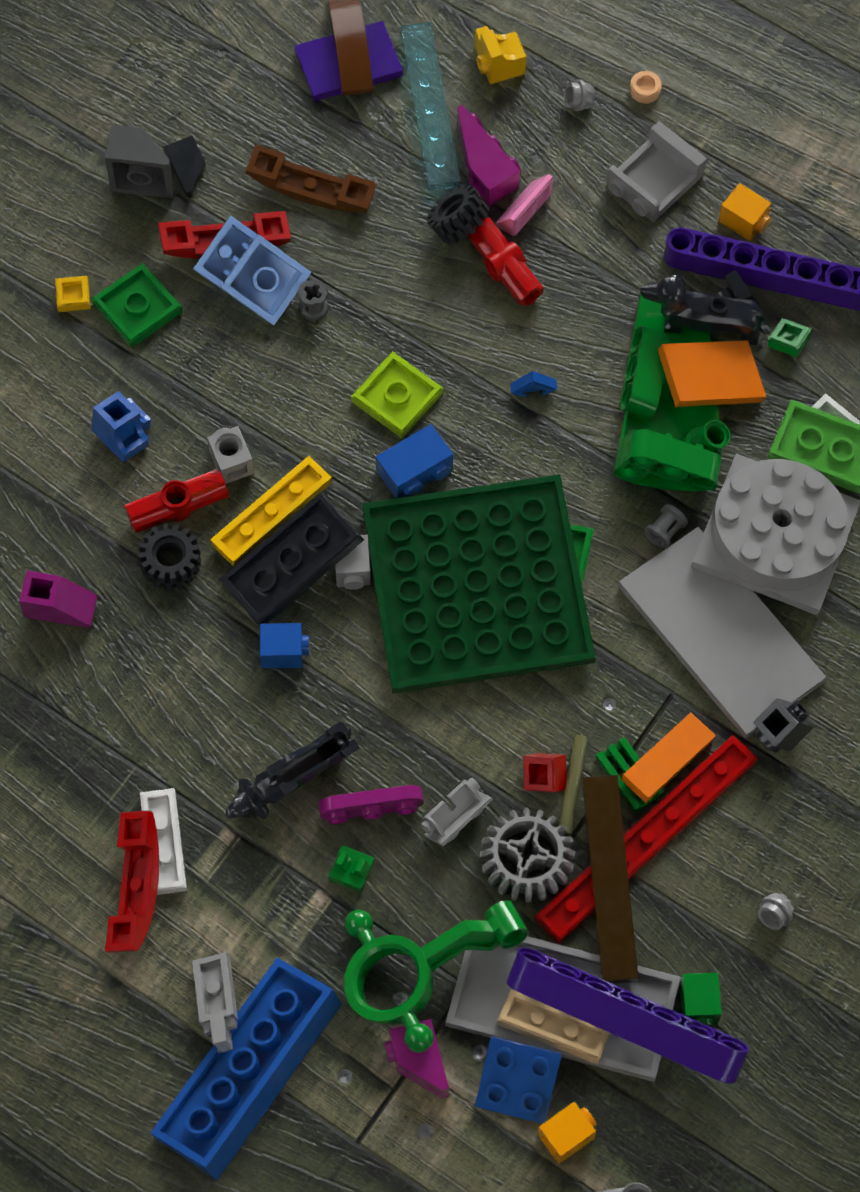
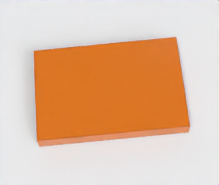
(711, 373)

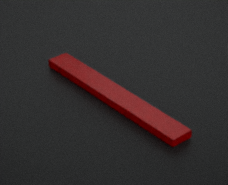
(652, 833)

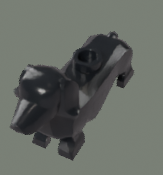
(705, 311)
(292, 773)

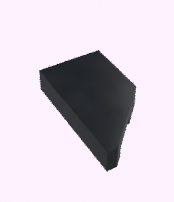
(186, 162)

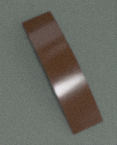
(351, 46)
(307, 184)

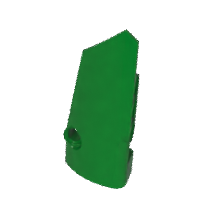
(657, 441)

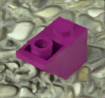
(56, 600)

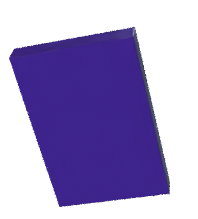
(320, 61)

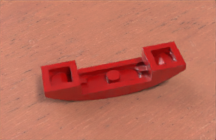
(189, 241)
(139, 882)

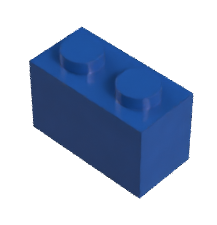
(414, 462)

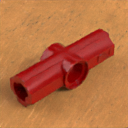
(506, 263)
(157, 507)

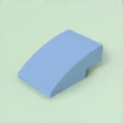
(251, 270)

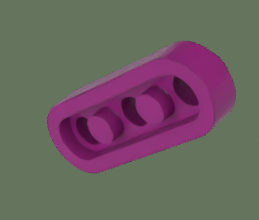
(371, 803)

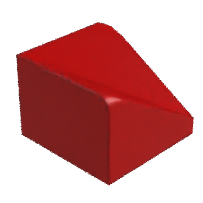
(544, 772)

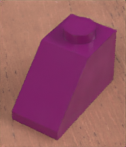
(421, 1068)

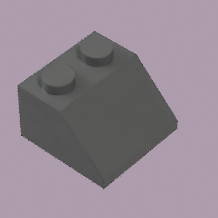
(137, 163)

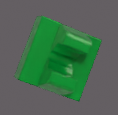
(351, 868)

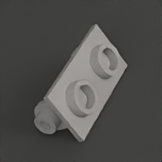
(444, 823)

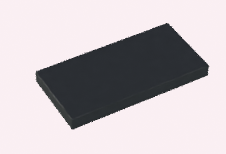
(291, 559)

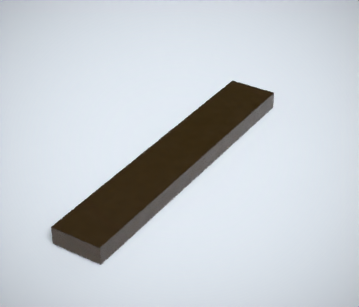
(610, 879)

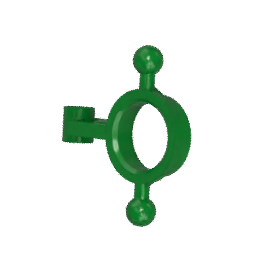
(500, 928)

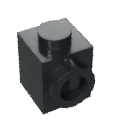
(783, 725)

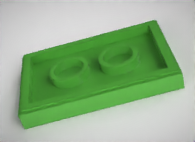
(821, 443)

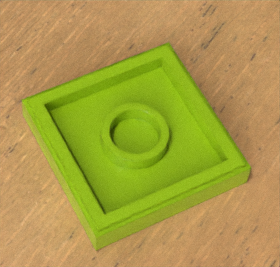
(397, 394)

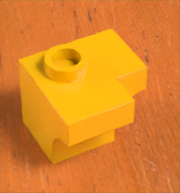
(499, 55)

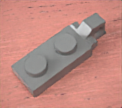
(216, 999)

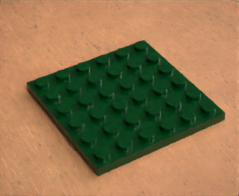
(477, 583)

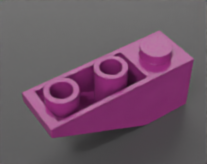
(486, 164)

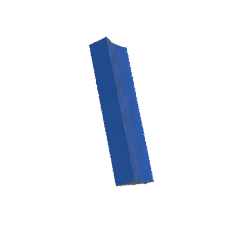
(238, 1086)

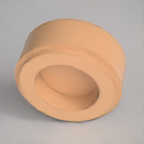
(645, 87)

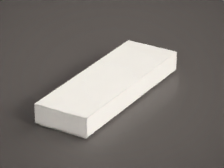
(171, 861)

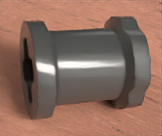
(313, 299)
(665, 526)

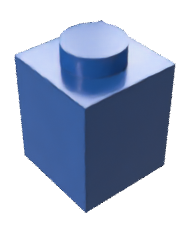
(283, 645)

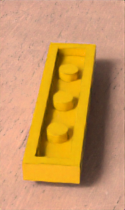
(271, 511)

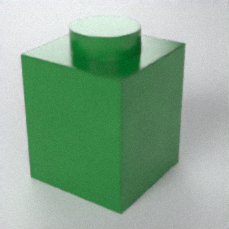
(701, 997)

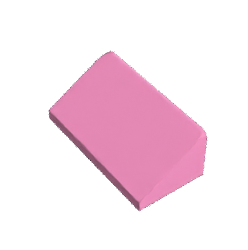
(526, 205)

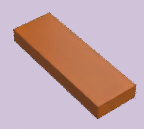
(668, 757)

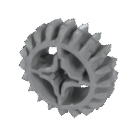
(514, 850)

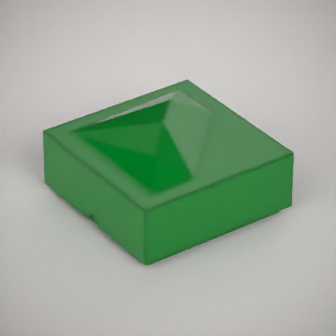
(789, 337)

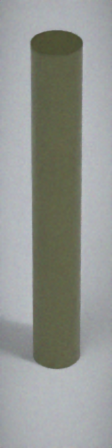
(573, 783)

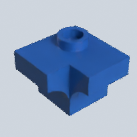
(121, 426)

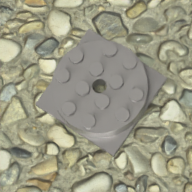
(777, 561)

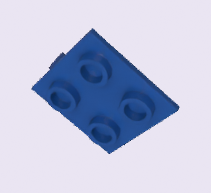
(518, 1079)

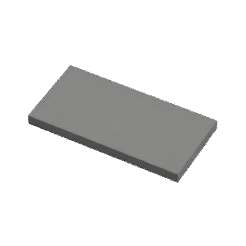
(721, 634)
(483, 992)

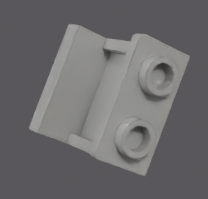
(657, 173)

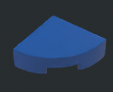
(533, 382)

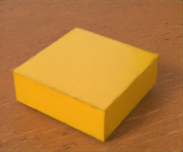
(73, 293)

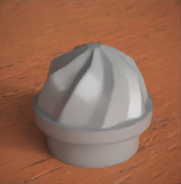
(579, 95)
(775, 911)

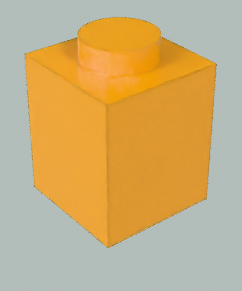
(745, 212)
(567, 1132)

